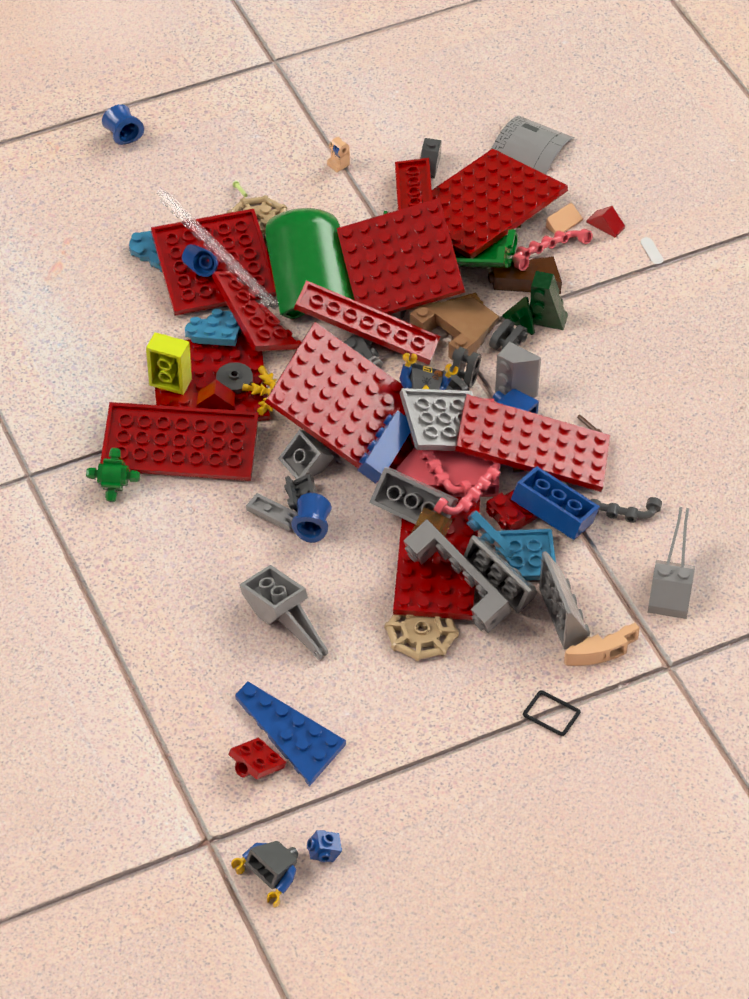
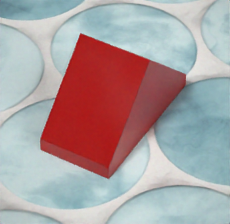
(607, 221)
(216, 396)

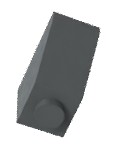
(432, 150)

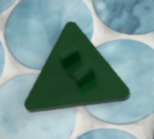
(521, 315)

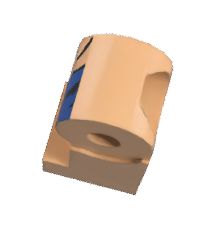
(339, 155)

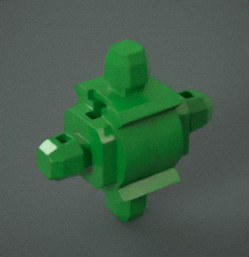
(113, 474)

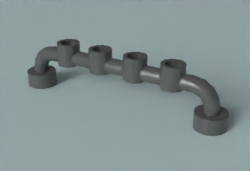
(631, 513)

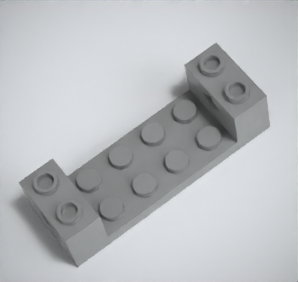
(426, 541)

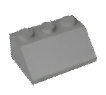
(517, 370)

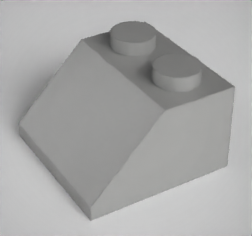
(305, 455)

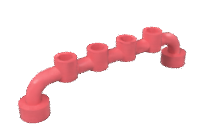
(522, 254)
(442, 477)
(473, 494)

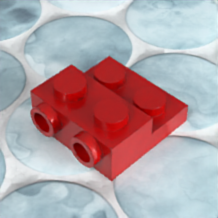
(508, 513)

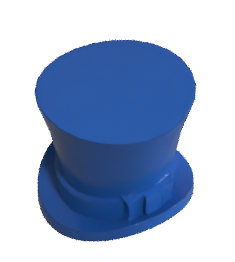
(122, 124)
(311, 519)

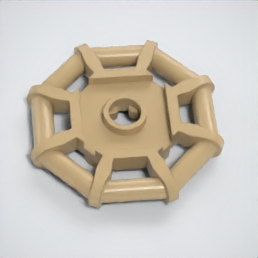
(262, 211)
(420, 639)

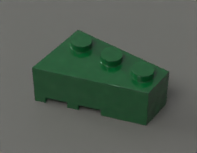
(546, 303)

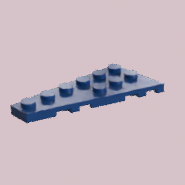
(293, 734)

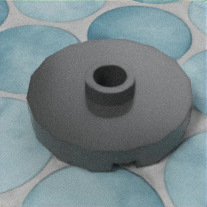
(234, 375)

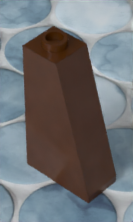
(520, 281)

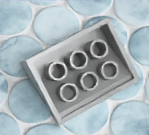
(500, 574)
(561, 604)

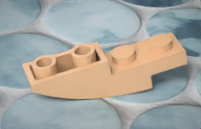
(598, 650)

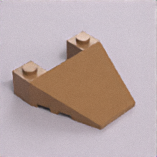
(462, 318)

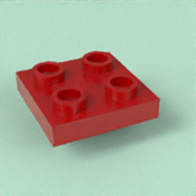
(256, 759)

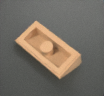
(563, 219)

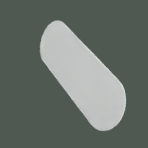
(652, 250)

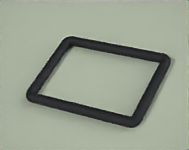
(557, 700)

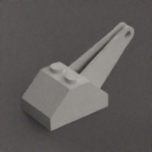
(672, 581)
(273, 597)

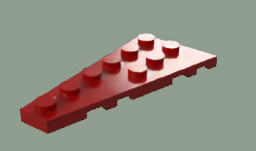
(255, 320)

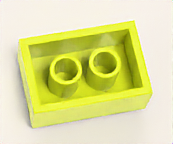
(169, 363)

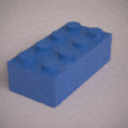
(555, 502)

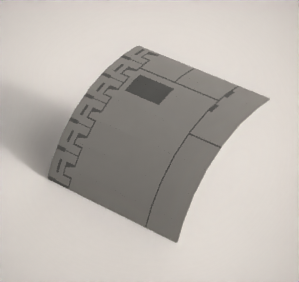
(530, 143)

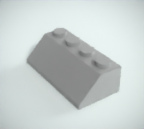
(406, 495)

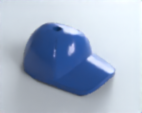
(197, 260)

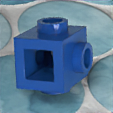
(324, 846)

